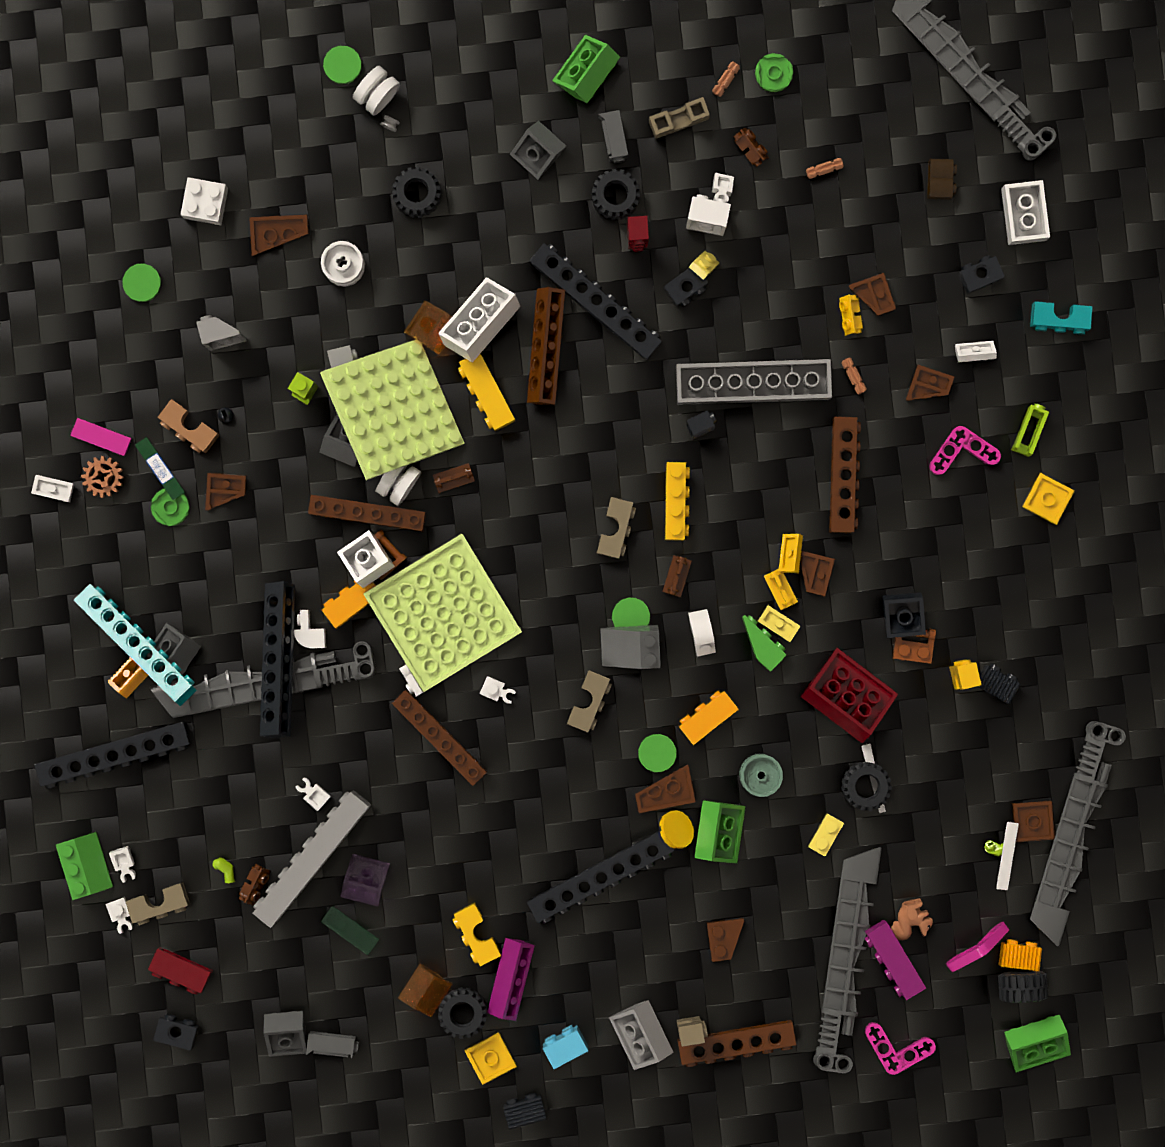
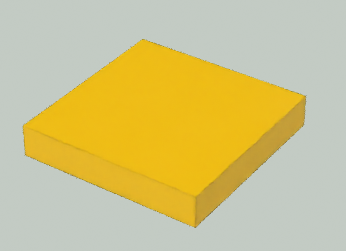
(1048, 498)
(490, 1058)

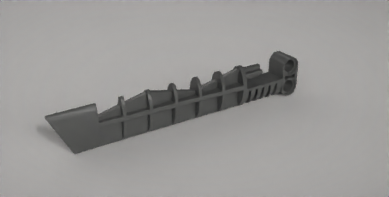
(956, 58)
(245, 687)
(1067, 849)
(847, 941)

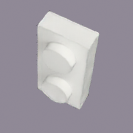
(975, 351)
(52, 488)

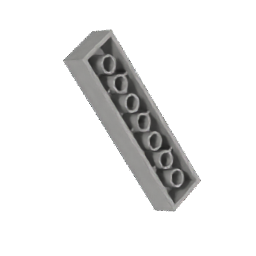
(753, 381)
(312, 858)

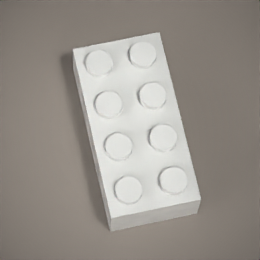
(479, 319)

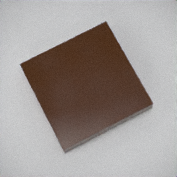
(1034, 821)

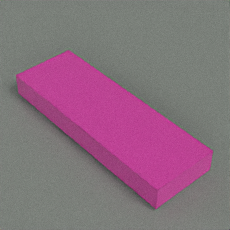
(101, 437)

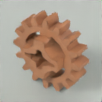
(99, 468)

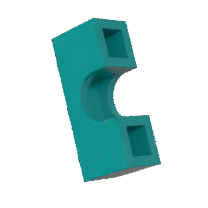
(1044, 317)

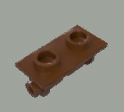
(756, 151)
(453, 478)
(677, 576)
(259, 877)

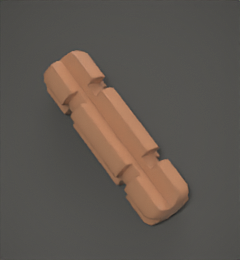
(726, 79)
(824, 168)
(854, 375)

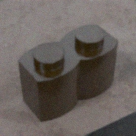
(941, 179)

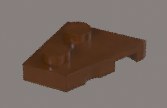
(875, 294)
(929, 383)
(224, 488)
(816, 572)
(723, 938)

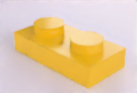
(790, 553)

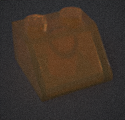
(427, 325)
(424, 990)

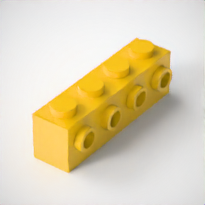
(487, 392)
(675, 501)

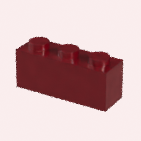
(637, 233)
(179, 970)

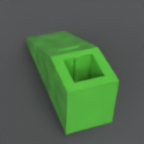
(764, 648)

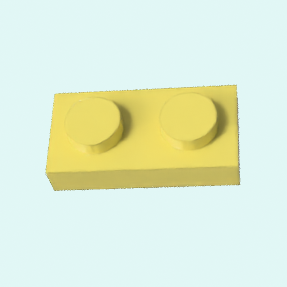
(704, 264)
(778, 623)
(825, 834)

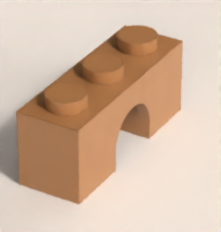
(174, 416)

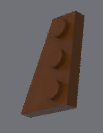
(276, 230)
(668, 792)

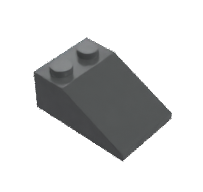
(631, 647)

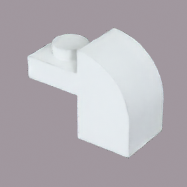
(702, 632)
(309, 637)

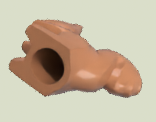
(910, 916)

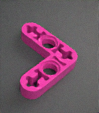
(965, 444)
(980, 949)
(898, 1056)

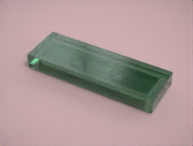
(350, 930)

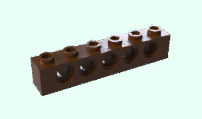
(546, 346)
(841, 425)
(367, 513)
(439, 737)
(764, 1031)

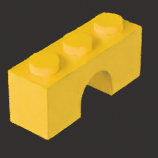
(965, 674)
(483, 950)

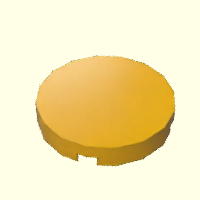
(676, 829)

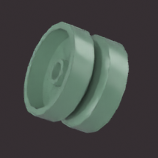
(749, 775)

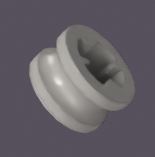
(390, 123)

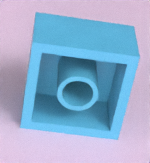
(565, 1046)

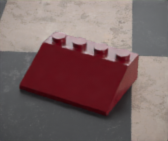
(849, 695)

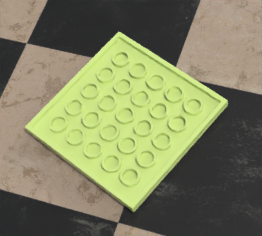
(392, 408)
(442, 612)

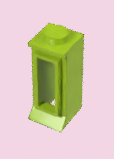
(303, 388)
(1037, 411)

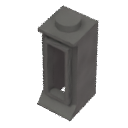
(614, 136)
(332, 1044)

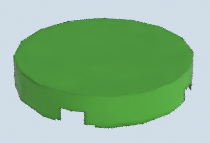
(342, 64)
(774, 72)
(141, 282)
(169, 511)
(630, 613)
(657, 753)

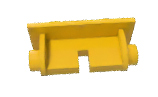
(849, 305)
(780, 589)

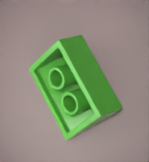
(586, 68)
(719, 832)
(84, 865)
(1037, 1043)

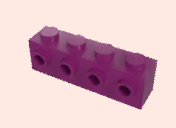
(895, 960)
(510, 979)

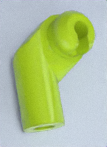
(994, 848)
(225, 867)

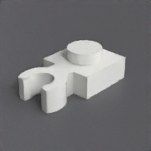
(722, 186)
(412, 686)
(494, 688)
(315, 795)
(123, 860)
(119, 912)

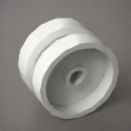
(376, 90)
(337, 253)
(399, 482)

